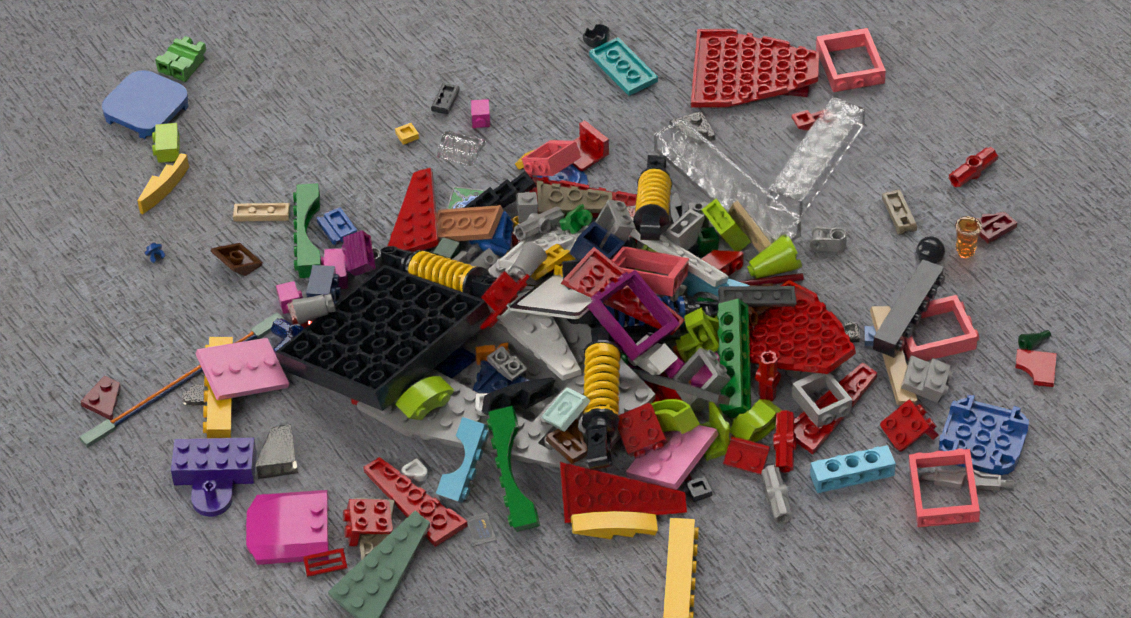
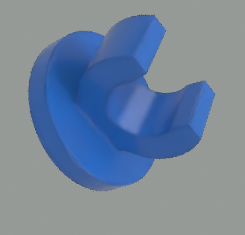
(154, 249)

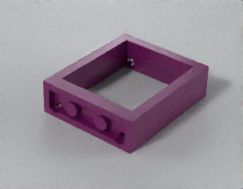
(649, 300)

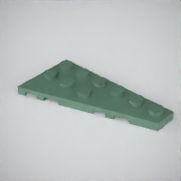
(377, 576)

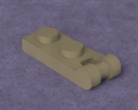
(899, 211)

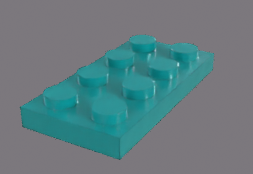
(623, 66)

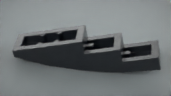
(504, 193)
(519, 394)

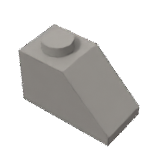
(526, 205)
(685, 229)

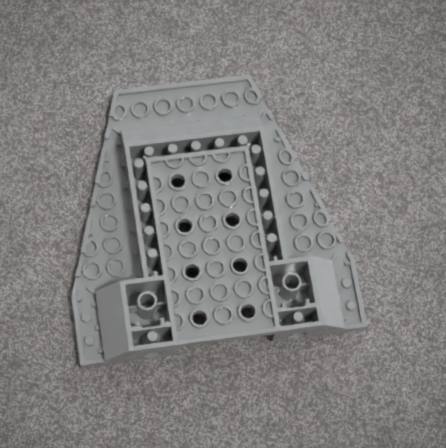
(530, 441)

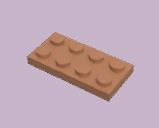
(468, 223)

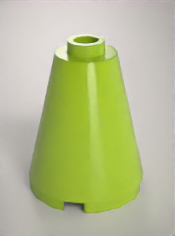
(775, 259)

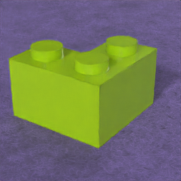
(700, 335)

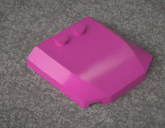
(287, 526)

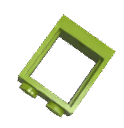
(726, 225)

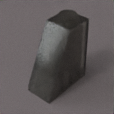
(277, 454)

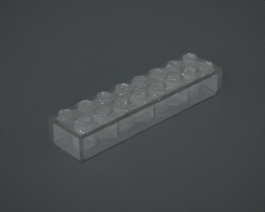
(817, 155)

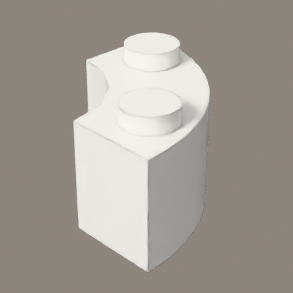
(655, 359)

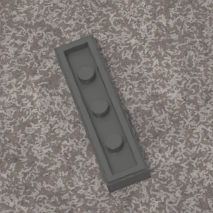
(760, 295)

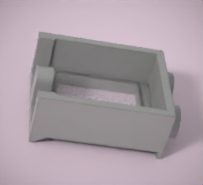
(616, 220)

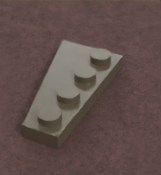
(569, 198)

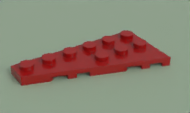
(417, 220)
(598, 271)

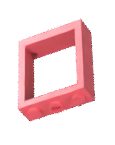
(844, 41)
(674, 266)
(948, 346)
(944, 515)

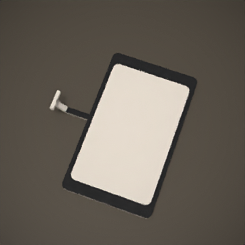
(552, 299)

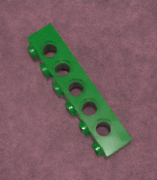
(735, 355)

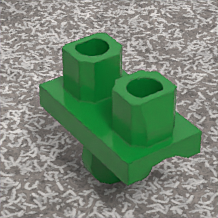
(576, 219)

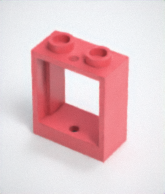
(550, 158)

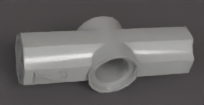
(538, 223)
(776, 494)

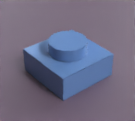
(869, 333)

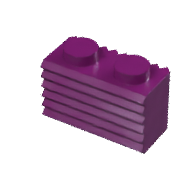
(358, 253)

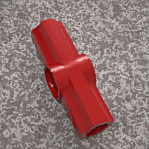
(973, 167)
(767, 376)
(784, 441)

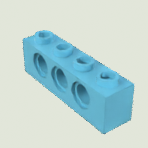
(852, 469)

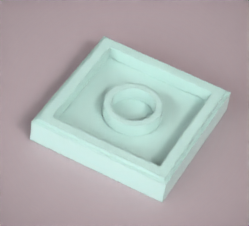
(565, 409)

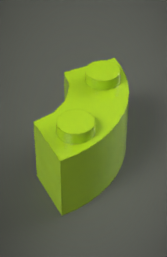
(424, 397)
(675, 415)
(756, 422)

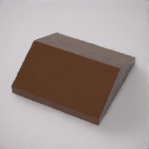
(237, 258)

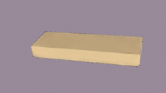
(261, 212)
(748, 226)

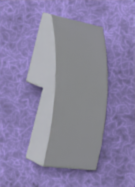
(507, 365)

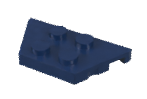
(491, 380)

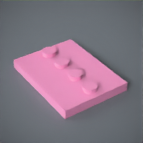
(242, 368)
(674, 461)

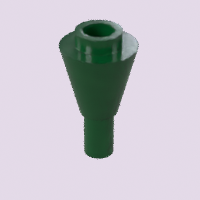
(1031, 340)

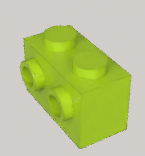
(166, 142)

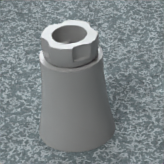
(527, 261)
(313, 307)

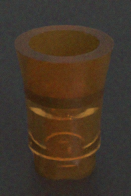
(967, 235)

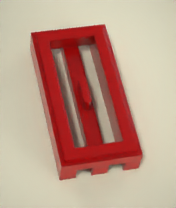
(326, 570)

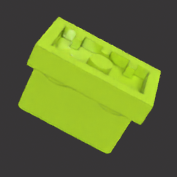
(720, 444)

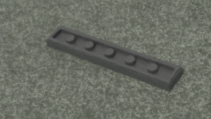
(682, 387)

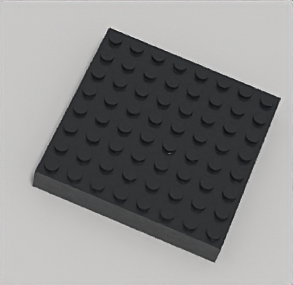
(383, 337)

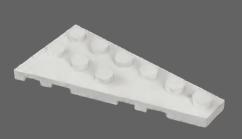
(553, 237)
(542, 337)

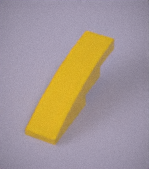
(161, 186)
(614, 523)

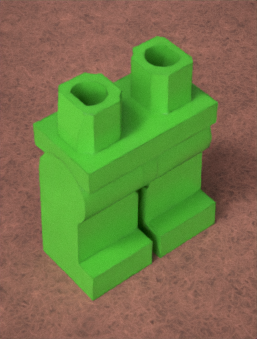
(181, 57)

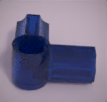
(285, 331)

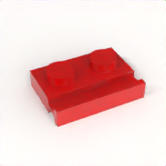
(746, 455)

